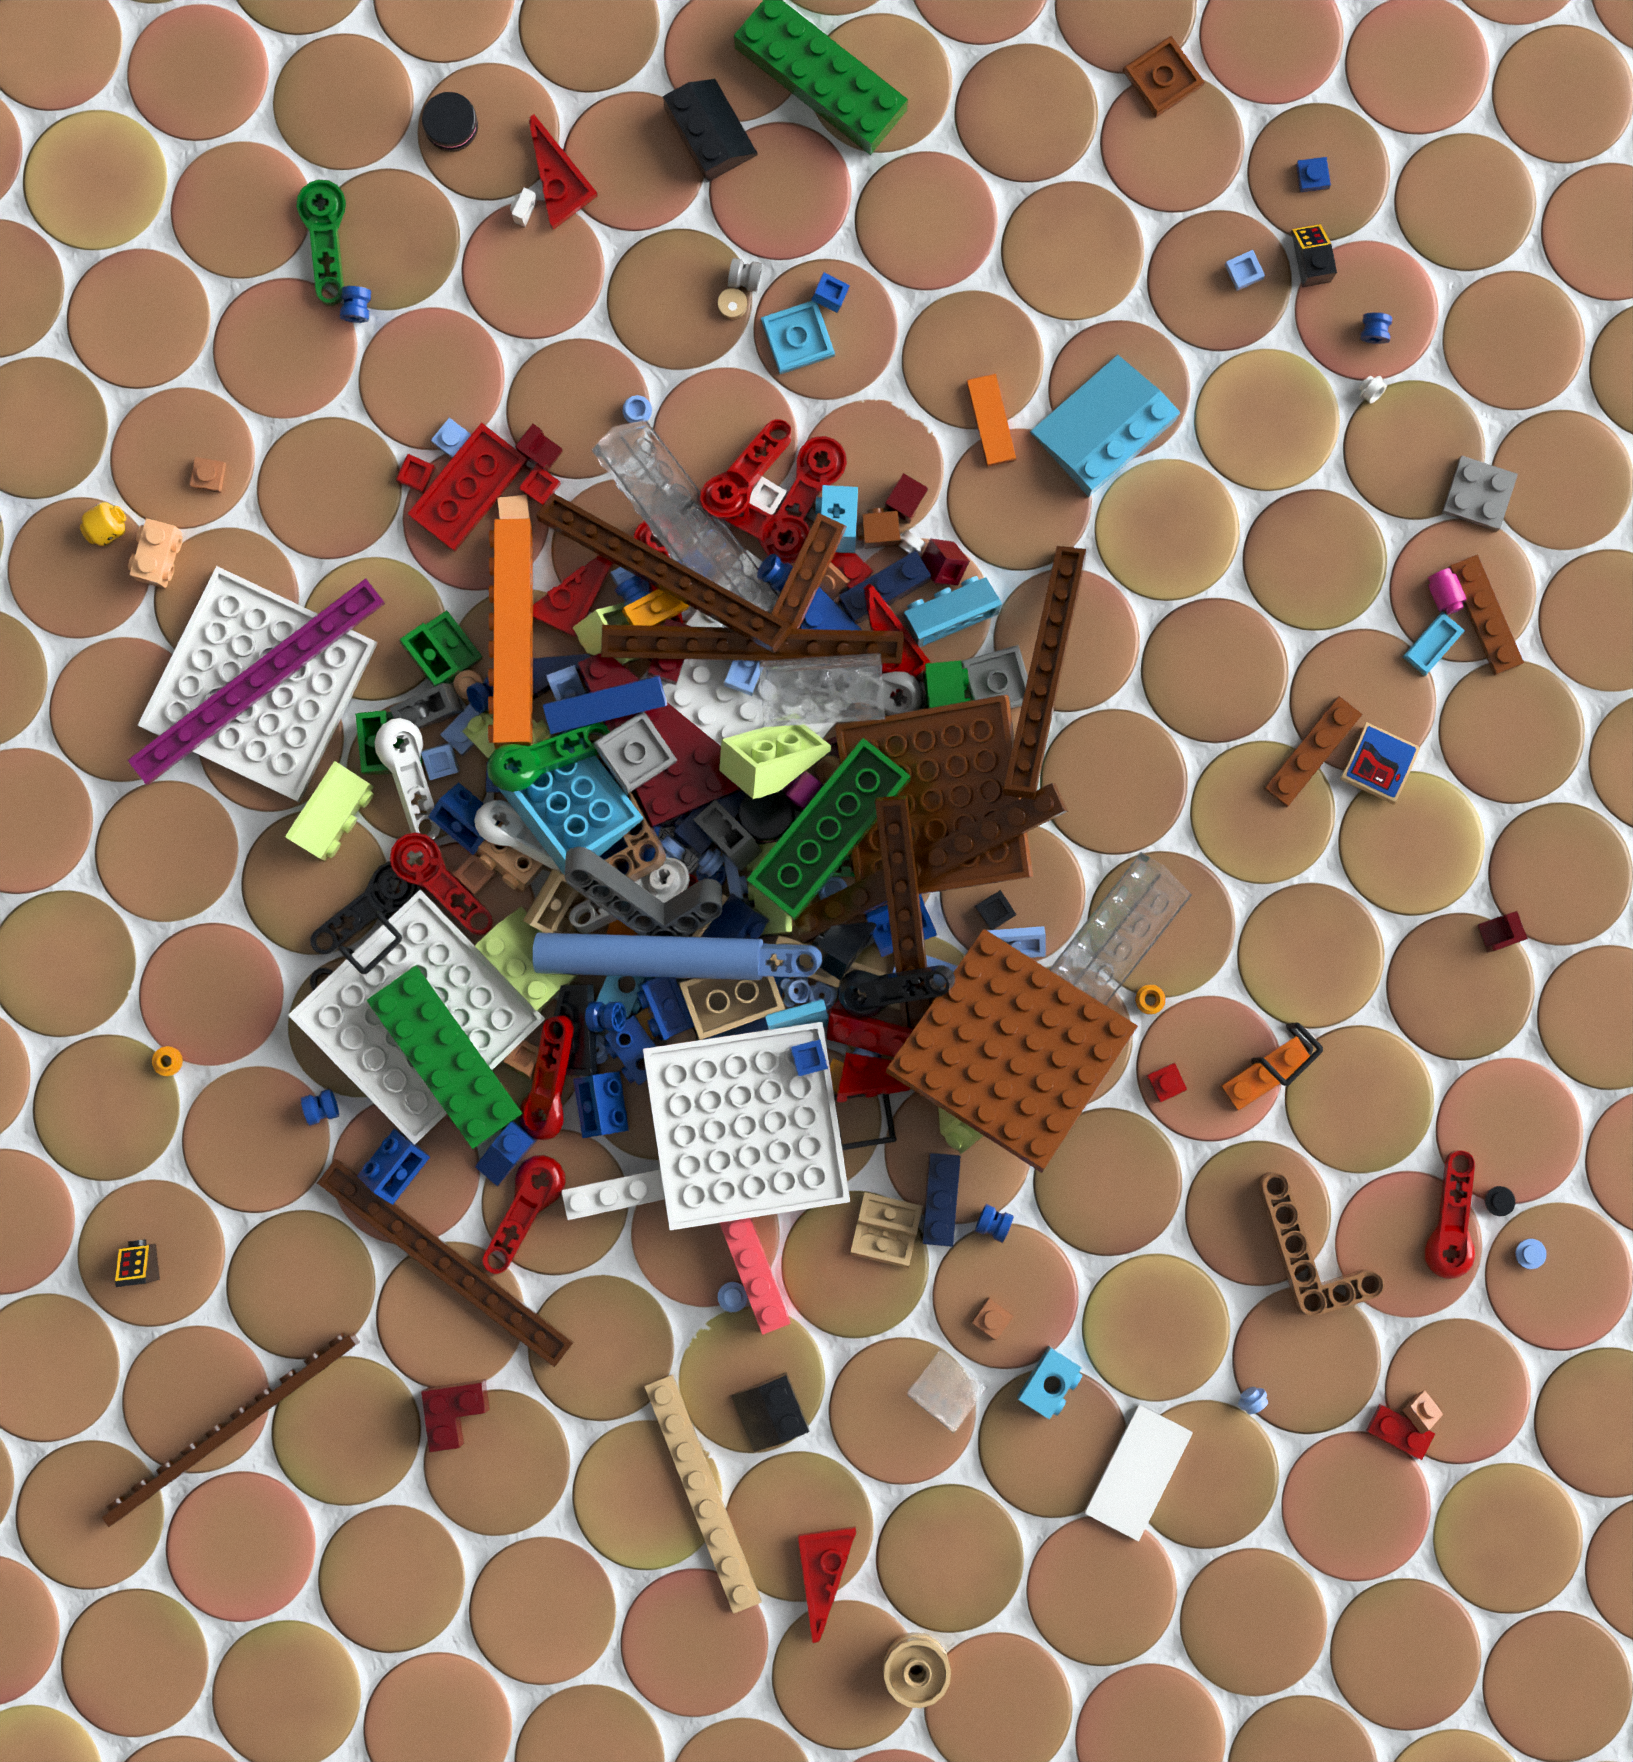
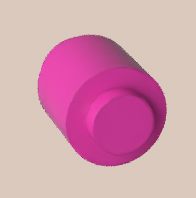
(1447, 591)

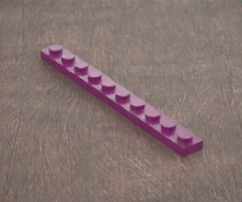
(256, 681)

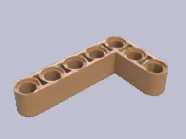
(637, 843)
(1303, 1255)

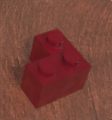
(445, 1406)

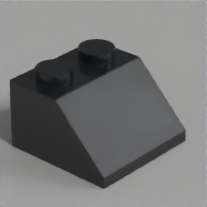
(770, 1412)

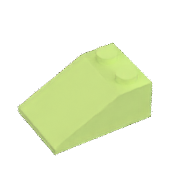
(770, 757)

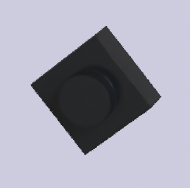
(995, 910)

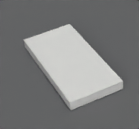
(1138, 1472)

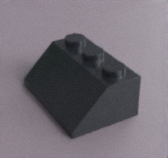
(708, 127)

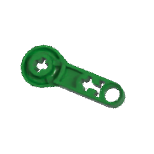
(324, 232)
(539, 757)

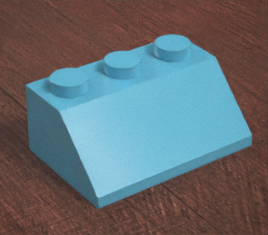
(951, 611)

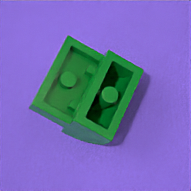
(440, 649)
(367, 727)

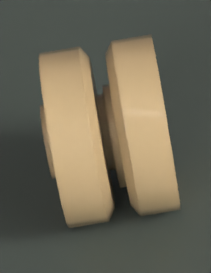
(920, 1688)

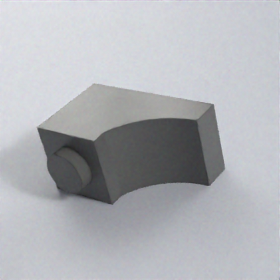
(429, 706)
(728, 835)

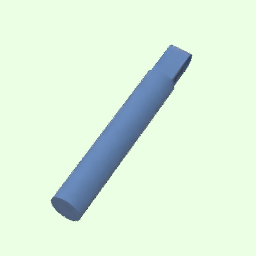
(668, 956)

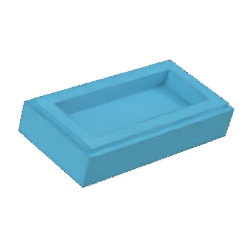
(1433, 643)

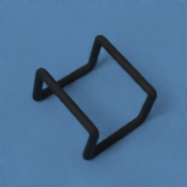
(347, 952)
(1292, 1028)
(892, 1138)

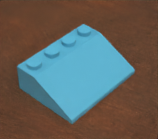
(1105, 424)
(574, 808)

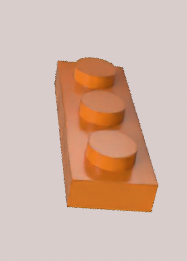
(1258, 1080)

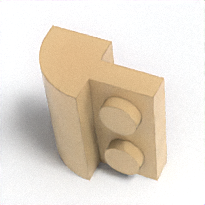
(553, 906)

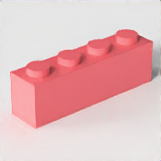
(756, 1274)

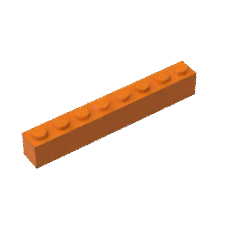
(512, 633)

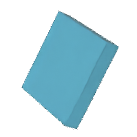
(797, 337)
(799, 1015)

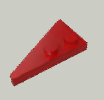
(562, 182)
(574, 597)
(883, 619)
(867, 1076)
(823, 1562)

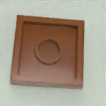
(1163, 76)

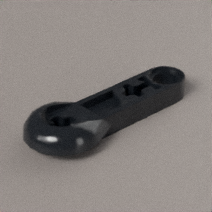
(363, 908)
(890, 989)

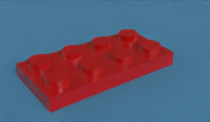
(468, 487)

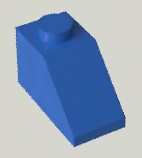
(505, 1153)

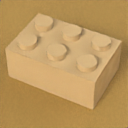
(728, 1003)

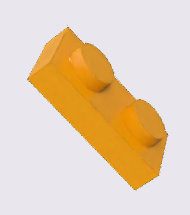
(653, 609)

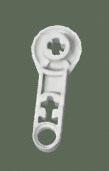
(406, 770)
(511, 833)
(676, 883)

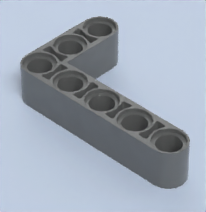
(637, 906)

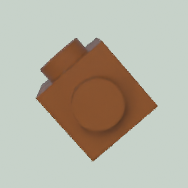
(879, 529)

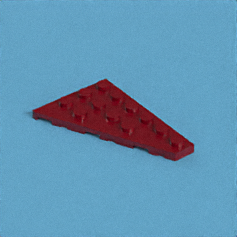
(696, 774)

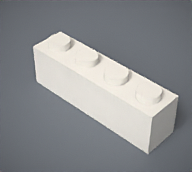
(613, 1194)

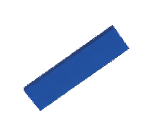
(605, 704)

